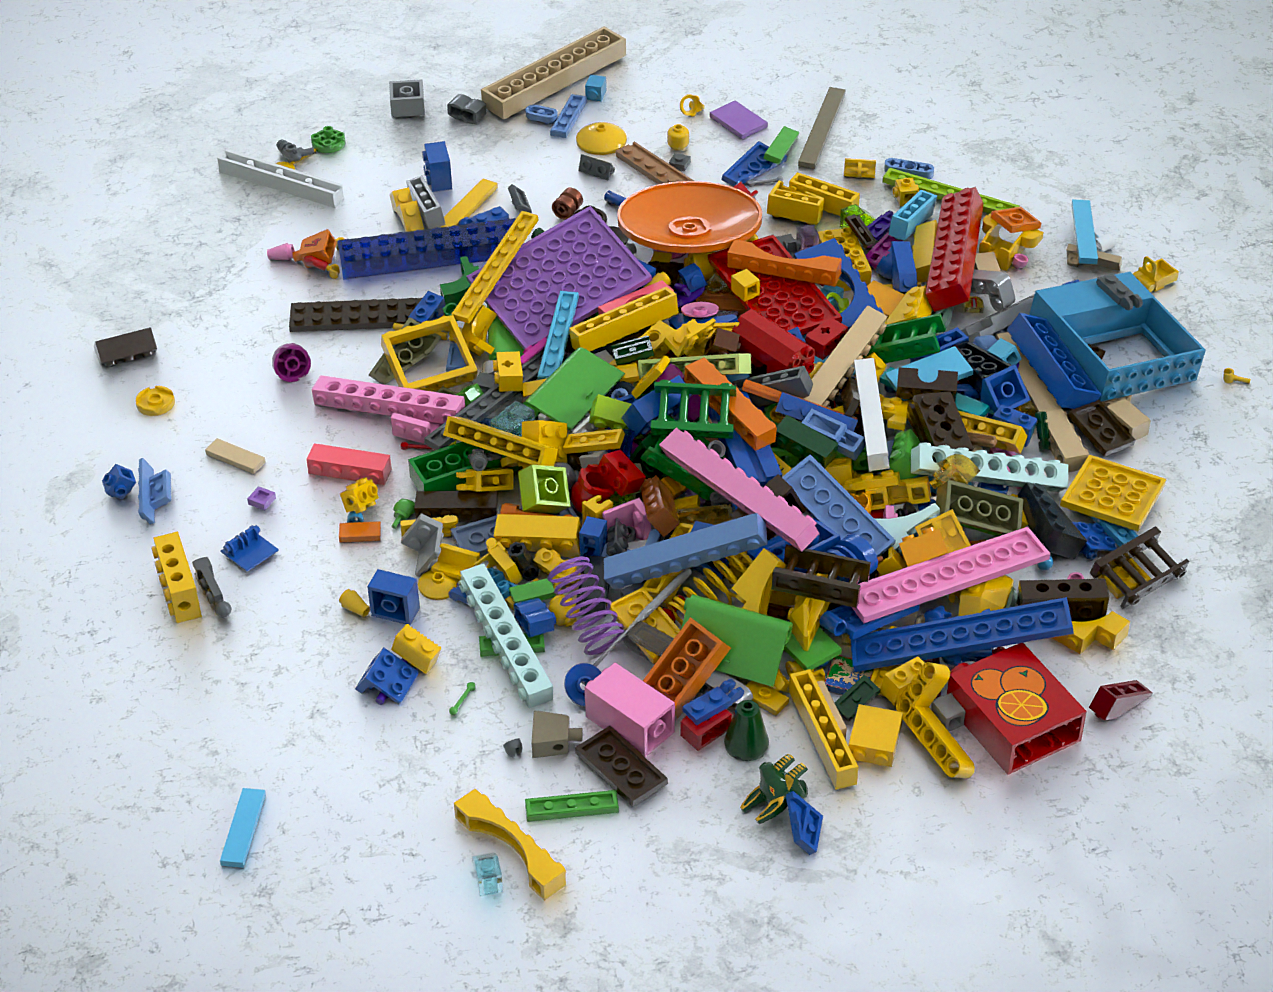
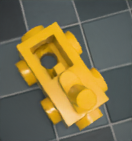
(362, 493)
(547, 560)

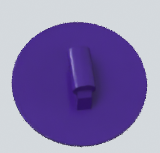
(683, 294)

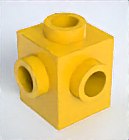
(904, 190)

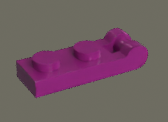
(880, 250)

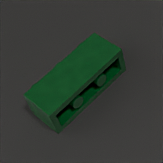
(805, 441)

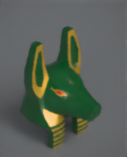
(774, 786)

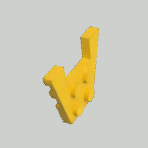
(892, 409)

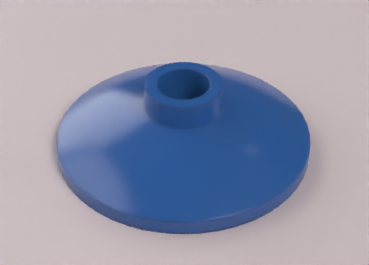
(579, 674)

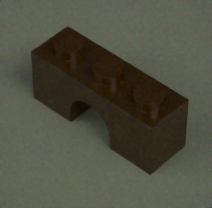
(910, 384)

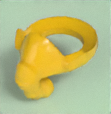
(695, 105)

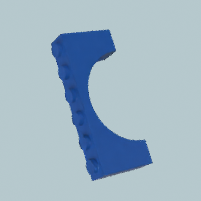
(848, 275)

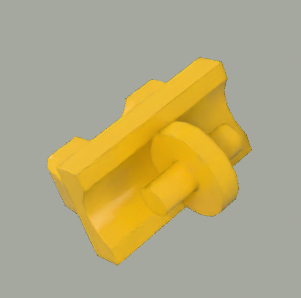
(859, 168)

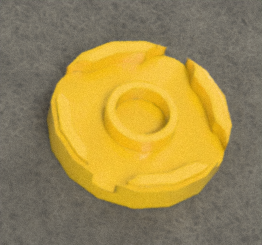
(155, 401)

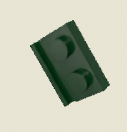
(632, 350)

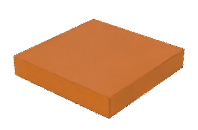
(1016, 219)

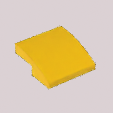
(950, 530)

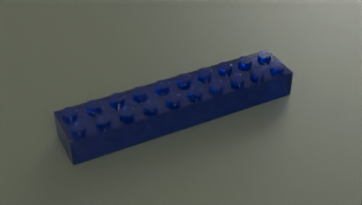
(420, 248)

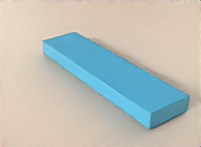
(243, 828)

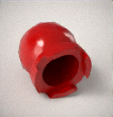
(589, 485)

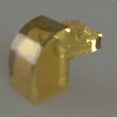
(957, 468)

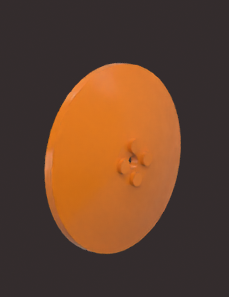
(689, 216)

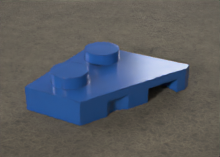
(805, 823)

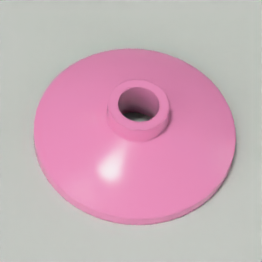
(700, 309)

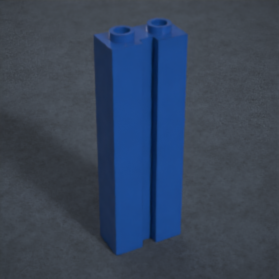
(758, 464)

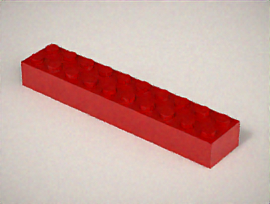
(954, 249)

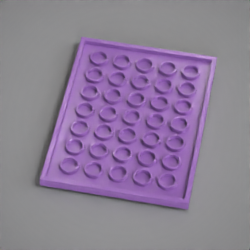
(569, 257)

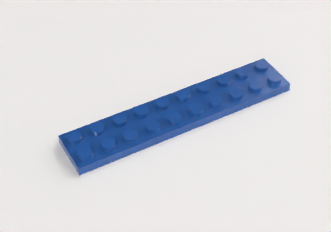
(962, 634)

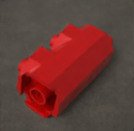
(771, 344)

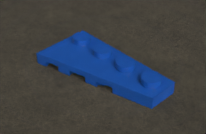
(749, 165)

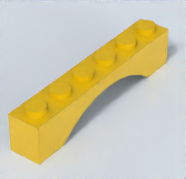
(480, 815)

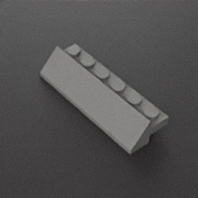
(999, 321)

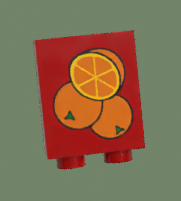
(1016, 707)

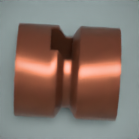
(567, 203)

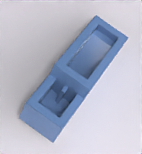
(849, 442)

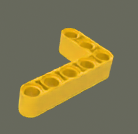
(927, 727)

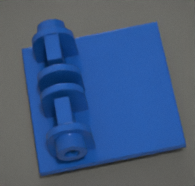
(1096, 539)
(248, 548)

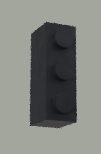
(598, 569)

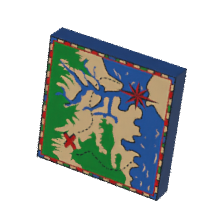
(842, 675)

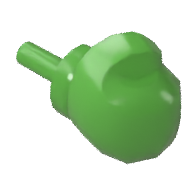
(403, 510)

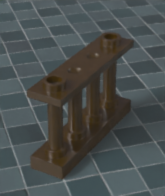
(1135, 548)
(819, 587)

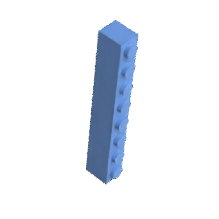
(685, 551)

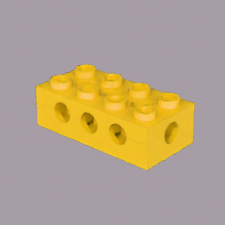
(852, 249)
(176, 577)

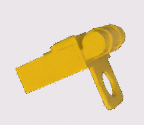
(1156, 274)
(500, 558)

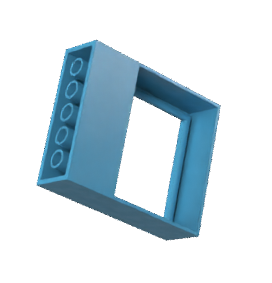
(1087, 315)

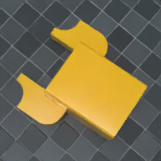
(1003, 249)

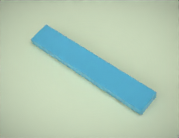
(1084, 232)
(558, 333)

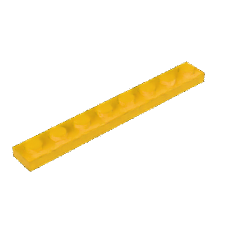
(495, 267)

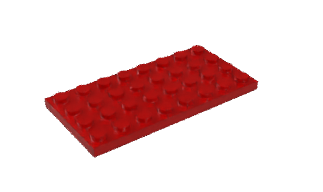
(781, 299)

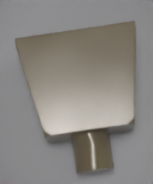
(552, 734)

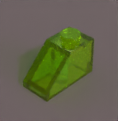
(866, 217)

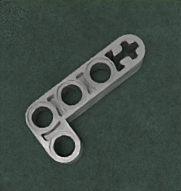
(996, 285)

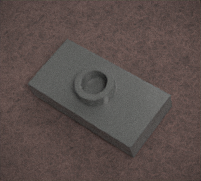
(519, 199)

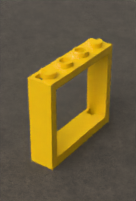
(432, 383)

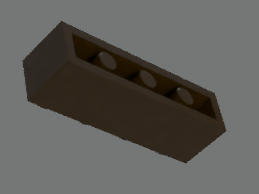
(465, 505)

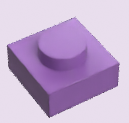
(261, 498)

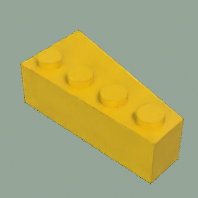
(536, 532)

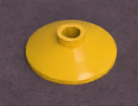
(436, 585)

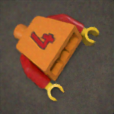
(318, 252)

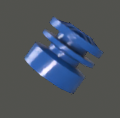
(855, 547)

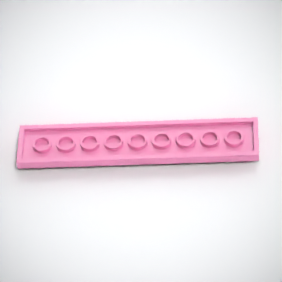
(949, 573)

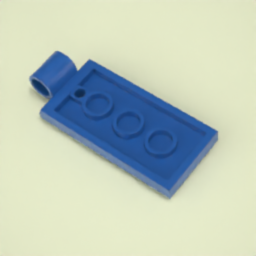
(845, 620)

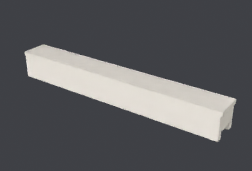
(281, 178)
(871, 414)

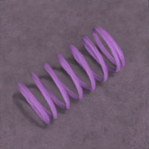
(572, 577)

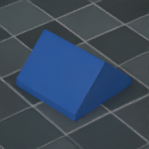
(1004, 389)

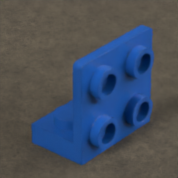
(388, 675)

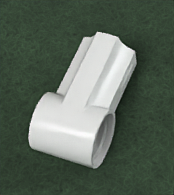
(1104, 241)

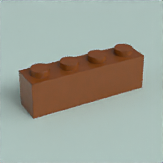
(659, 505)

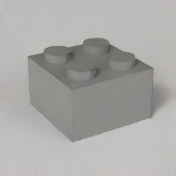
(406, 98)

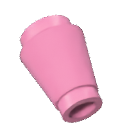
(281, 252)

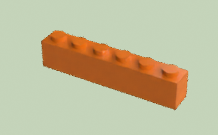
(745, 417)

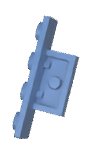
(153, 490)

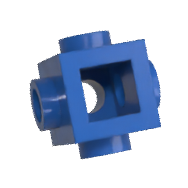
(118, 481)

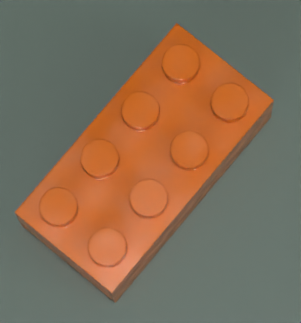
(686, 664)

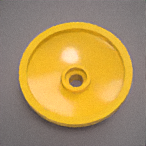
(601, 138)

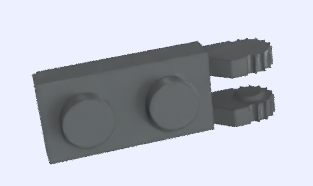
(1119, 292)

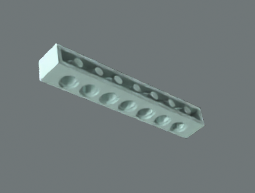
(1056, 472)
(506, 636)

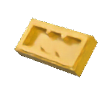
(768, 698)

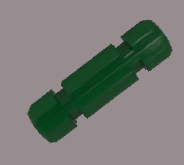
(1042, 430)

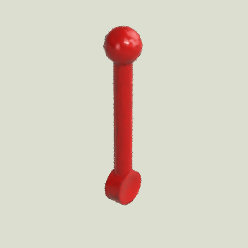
(404, 445)

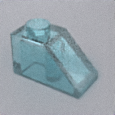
(488, 873)

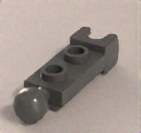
(205, 578)

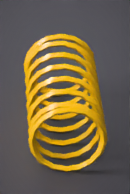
(733, 559)

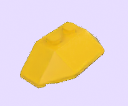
(986, 595)
(806, 618)

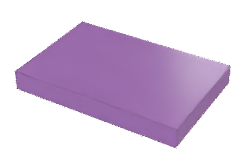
(738, 119)

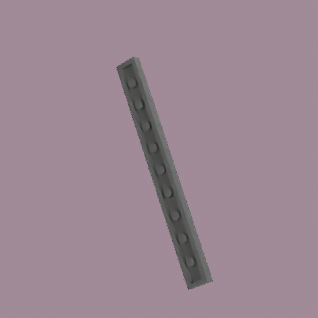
(485, 404)

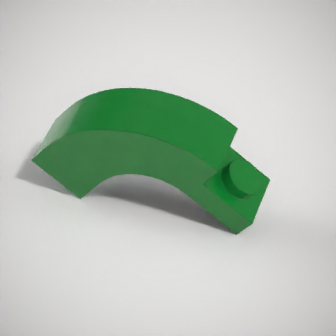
(454, 291)

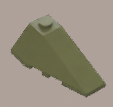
(407, 353)

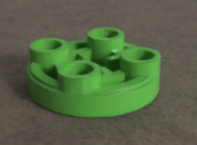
(328, 140)

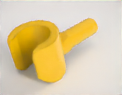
(1229, 376)

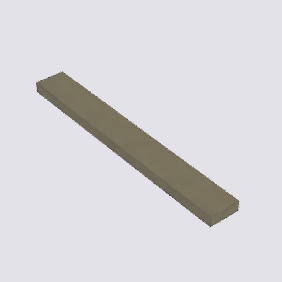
(821, 128)

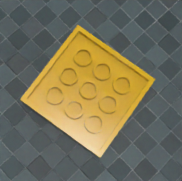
(1113, 492)

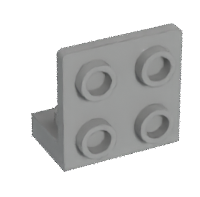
(425, 538)

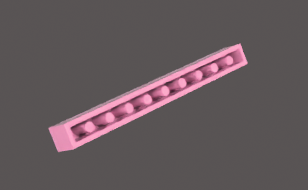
(740, 489)

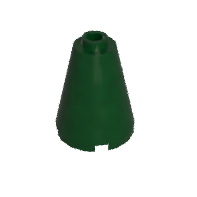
(746, 732)

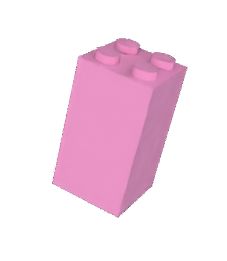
(630, 708)

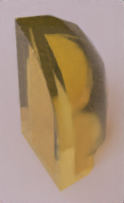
(716, 283)

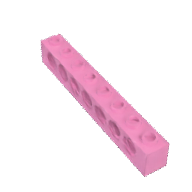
(386, 399)

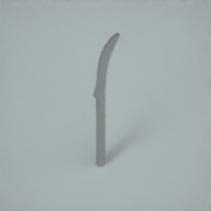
(649, 609)

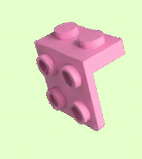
(412, 428)

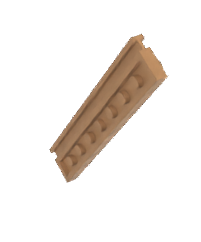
(650, 164)

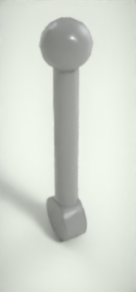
(751, 182)

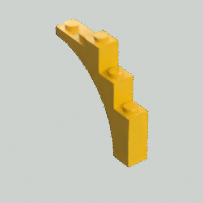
(755, 591)

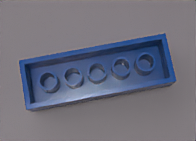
(1053, 361)

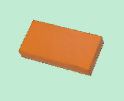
(360, 531)

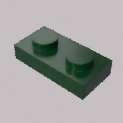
(860, 693)

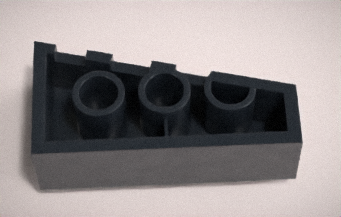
(982, 362)
(1050, 522)

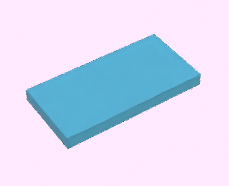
(928, 367)

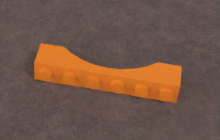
(818, 270)

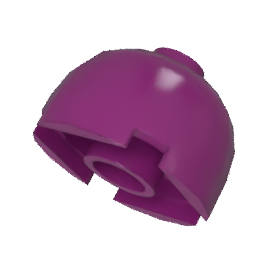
(291, 362)

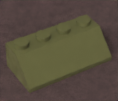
(980, 507)

